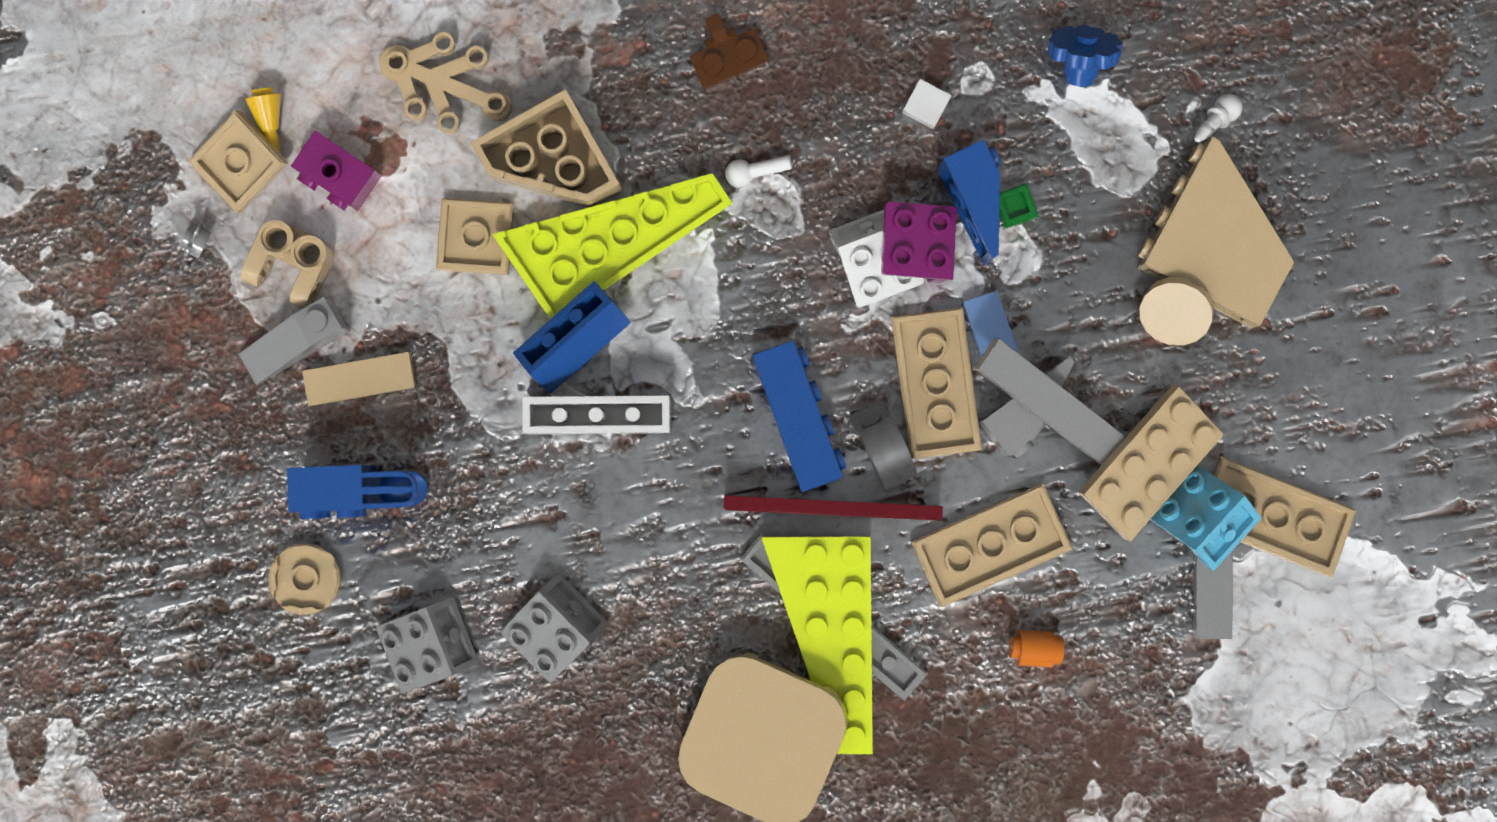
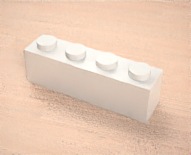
(596, 415)

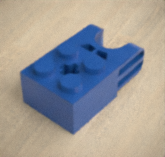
(351, 490)

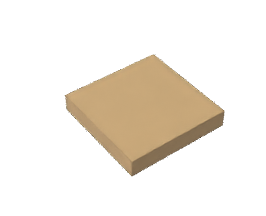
(238, 161)
(467, 236)

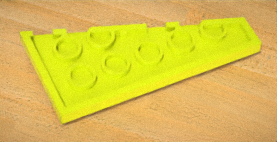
(607, 239)
(829, 607)

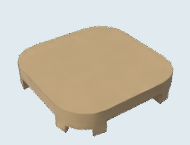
(762, 739)

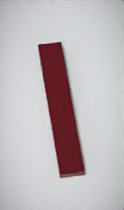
(832, 507)

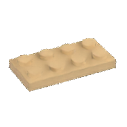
(1151, 463)

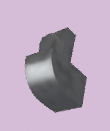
(883, 445)

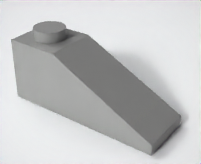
(294, 339)
(1013, 425)

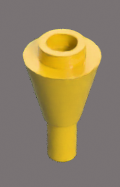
(266, 112)

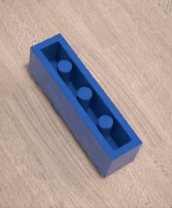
(798, 417)

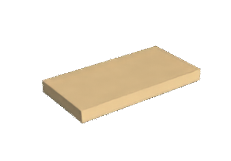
(936, 383)
(1293, 522)
(991, 545)

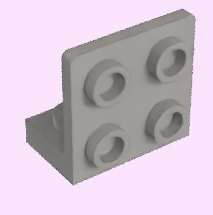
(554, 627)
(427, 645)

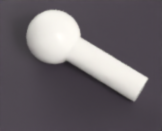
(740, 172)

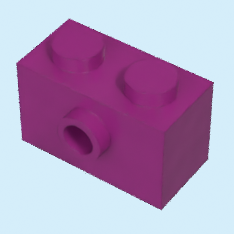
(336, 171)

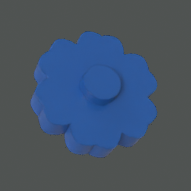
(1084, 52)

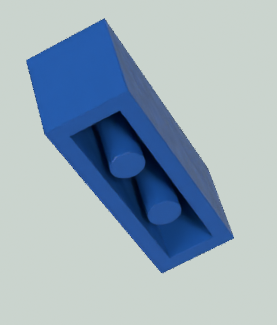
(571, 337)

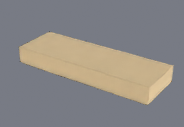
(359, 379)

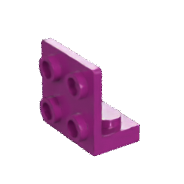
(919, 241)

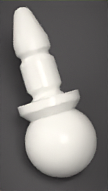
(1225, 110)

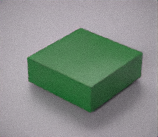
(1016, 206)

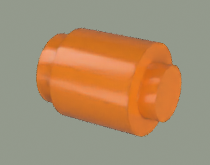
(1036, 648)

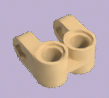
(263, 255)

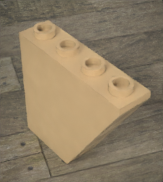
(1218, 239)

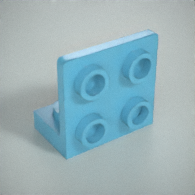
(1207, 517)

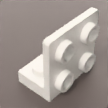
(861, 255)

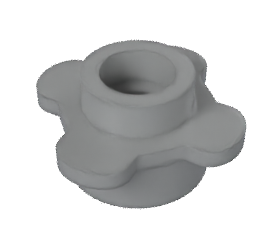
(194, 241)

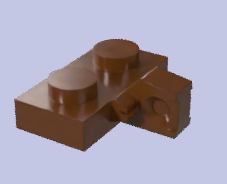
(727, 54)

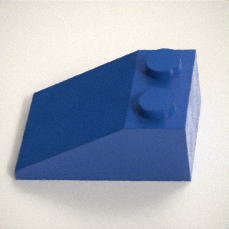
(974, 189)

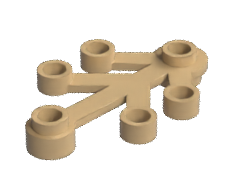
(439, 81)

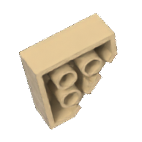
(549, 154)

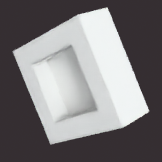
(926, 104)

